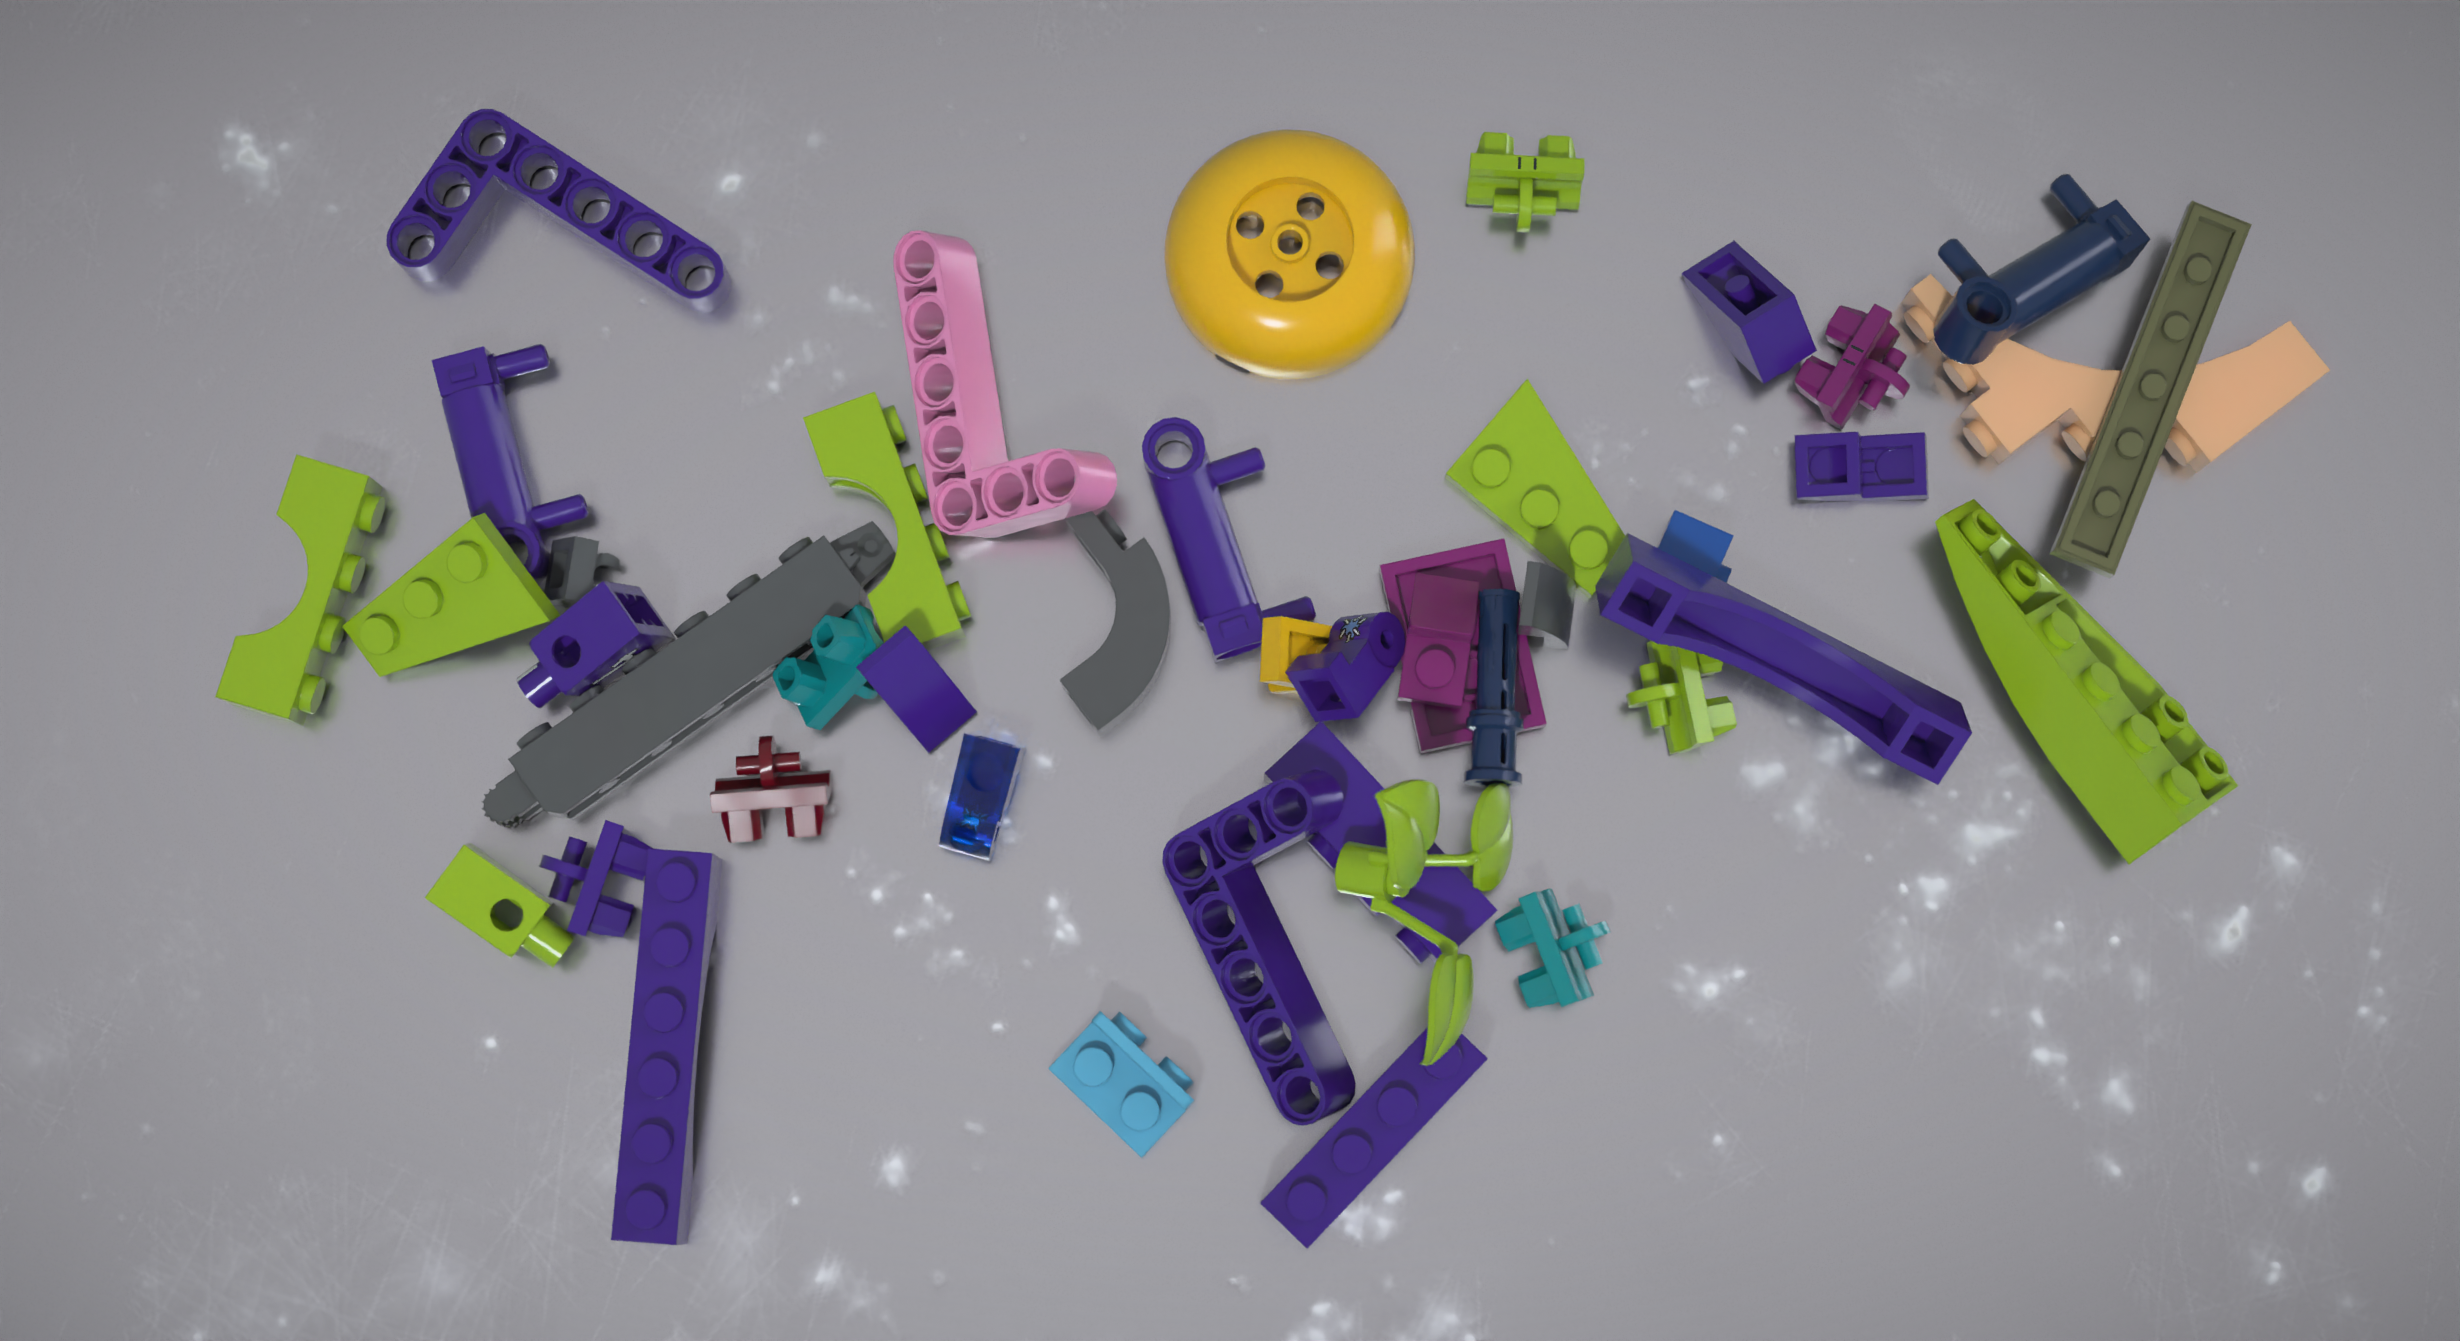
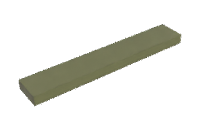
(2150, 389)

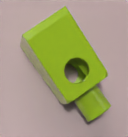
(471, 893)

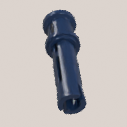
(1495, 720)

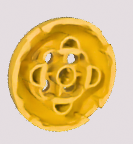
(1314, 320)

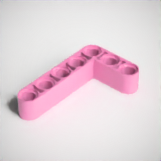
(958, 407)

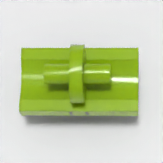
(1523, 182)
(1678, 700)

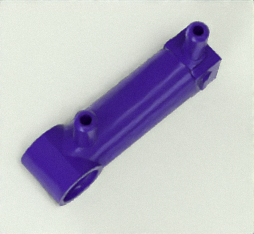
(489, 450)
(1206, 540)

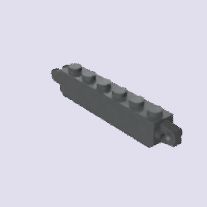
(687, 682)

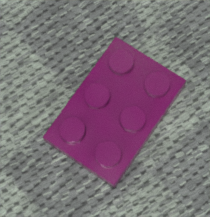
(1490, 566)

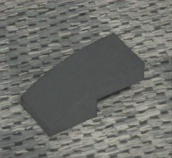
(1547, 605)

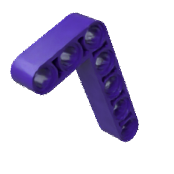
(560, 202)
(1262, 939)

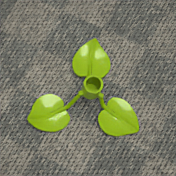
(1383, 873)

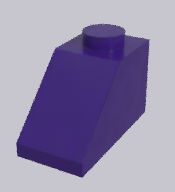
(1751, 311)

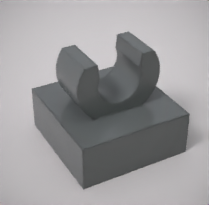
(572, 569)

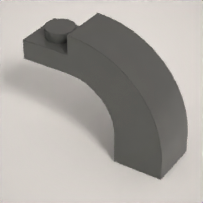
(1132, 656)

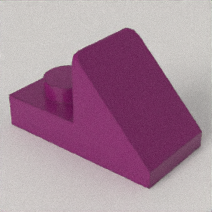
(1438, 641)

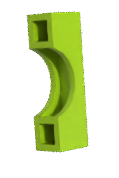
(860, 453)
(282, 666)

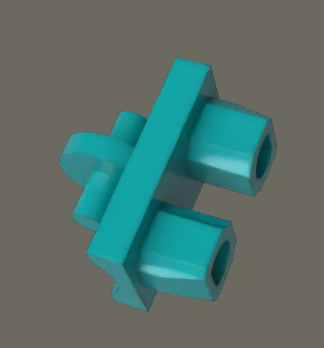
(829, 673)
(1542, 922)

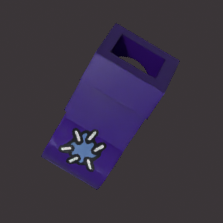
(1350, 666)

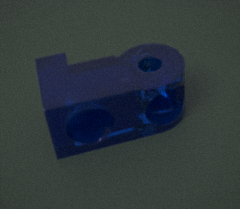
(980, 795)

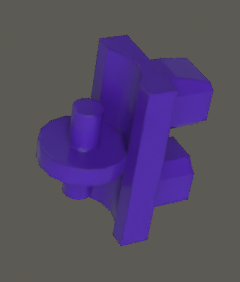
(613, 853)

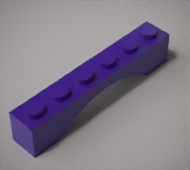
(1705, 615)
(663, 1047)

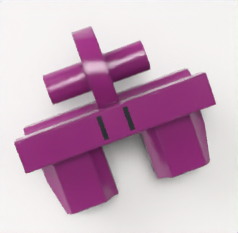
(1863, 372)

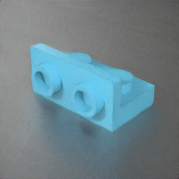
(1123, 1083)

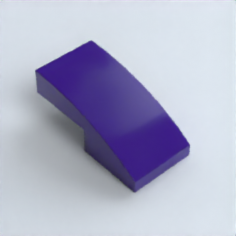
(1861, 467)
(916, 689)

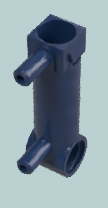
(2012, 298)

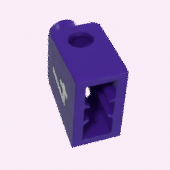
(592, 642)

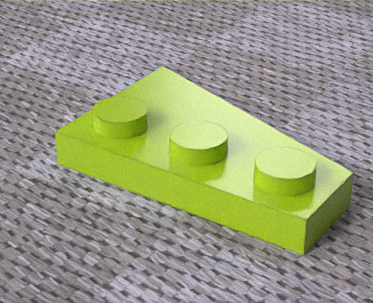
(1539, 490)
(450, 601)

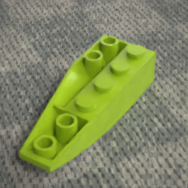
(2080, 692)

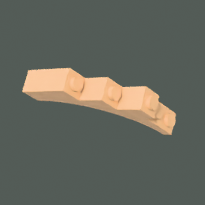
(2028, 391)

